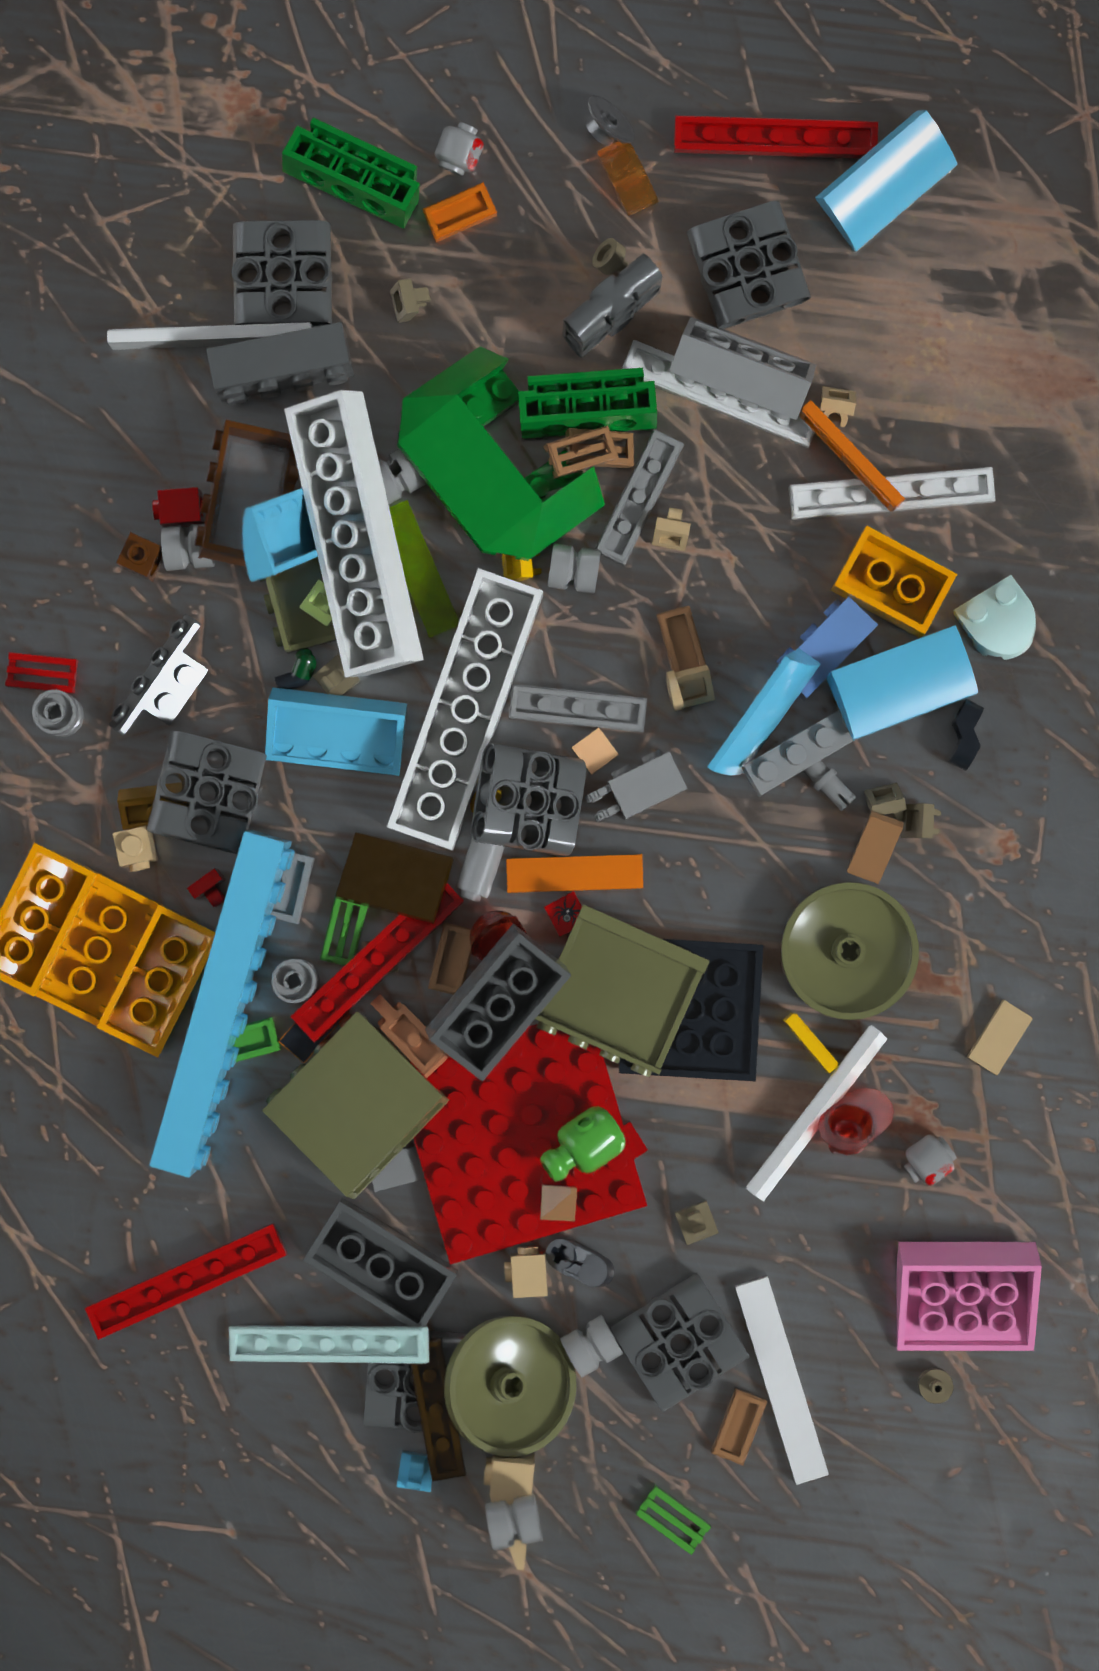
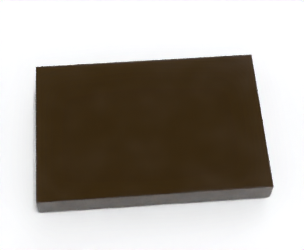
(394, 877)

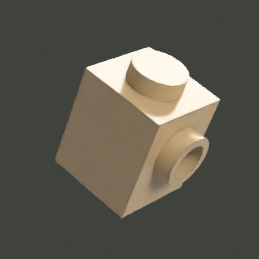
(135, 848)
(527, 1272)

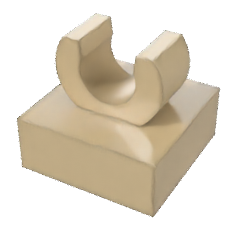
(838, 401)
(671, 531)

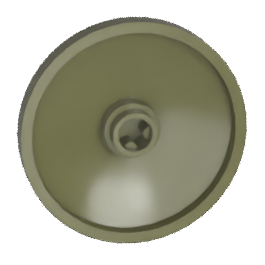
(849, 951)
(510, 1386)

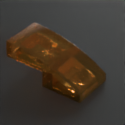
(627, 177)

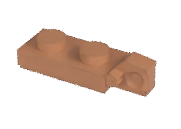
(409, 1035)

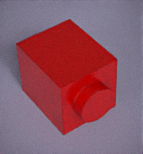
(178, 507)

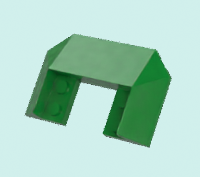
(472, 475)

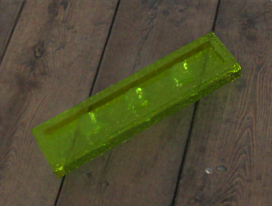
(421, 573)

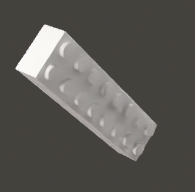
(353, 533)
(465, 709)

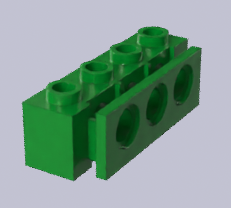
(335, 174)
(587, 402)

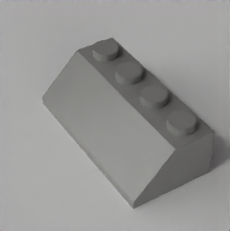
(742, 369)

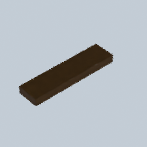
(439, 1432)

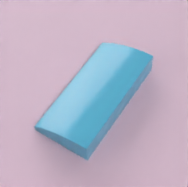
(887, 179)
(277, 535)
(903, 682)
(765, 713)
(335, 731)

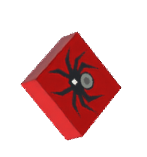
(564, 912)

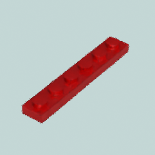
(774, 136)
(369, 968)
(186, 1281)

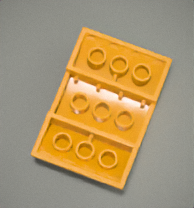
(99, 949)

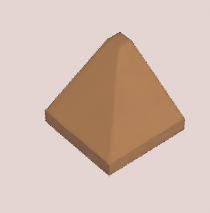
(558, 1202)

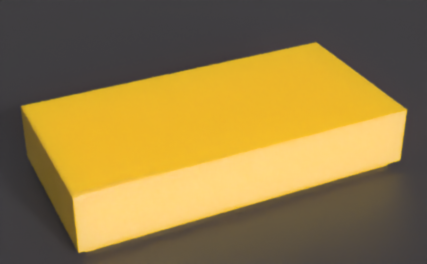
(811, 1042)

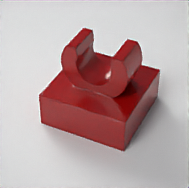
(208, 887)

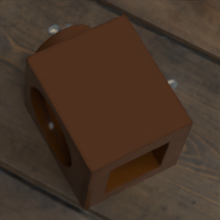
(140, 557)

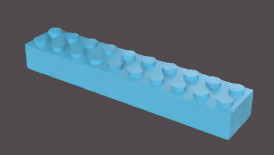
(221, 1003)

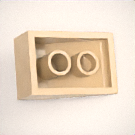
(509, 1480)

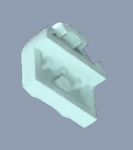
(999, 620)

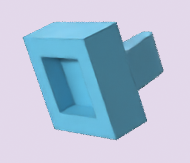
(414, 1472)

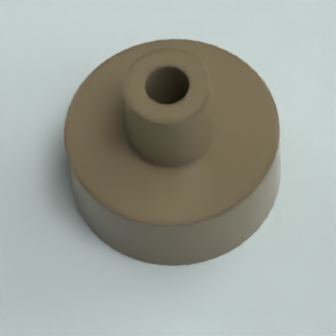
(610, 257)
(930, 1379)

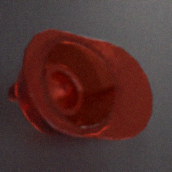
(855, 1121)

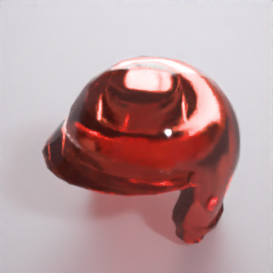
(489, 930)

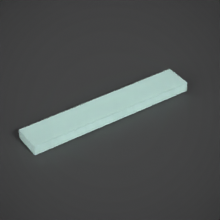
(329, 1344)

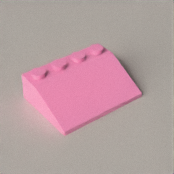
(967, 1296)

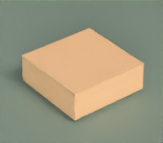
(595, 751)

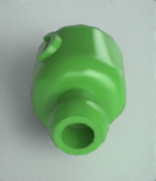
(585, 1143)

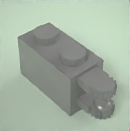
(640, 787)

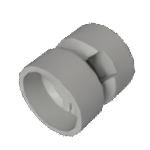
(407, 479)
(179, 548)
(574, 568)
(57, 713)
(295, 980)
(591, 1346)
(513, 1522)

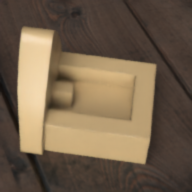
(689, 687)

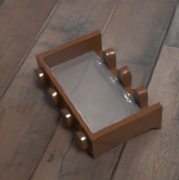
(248, 470)

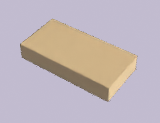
(999, 1037)

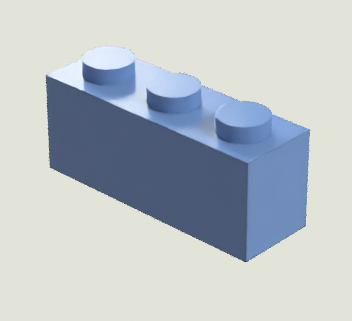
(833, 639)

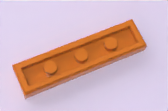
(851, 456)
(574, 873)

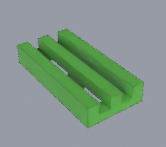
(337, 959)
(696, 1537)

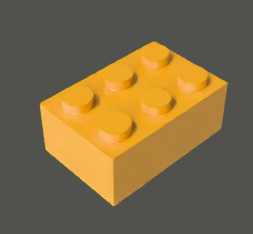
(894, 582)

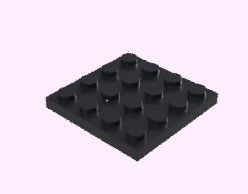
(722, 1019)

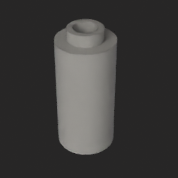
(479, 870)

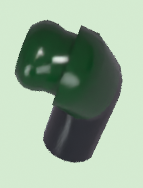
(301, 671)

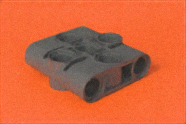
(307, 250)
(778, 279)
(612, 305)
(191, 753)
(545, 827)
(663, 1381)
(382, 1399)

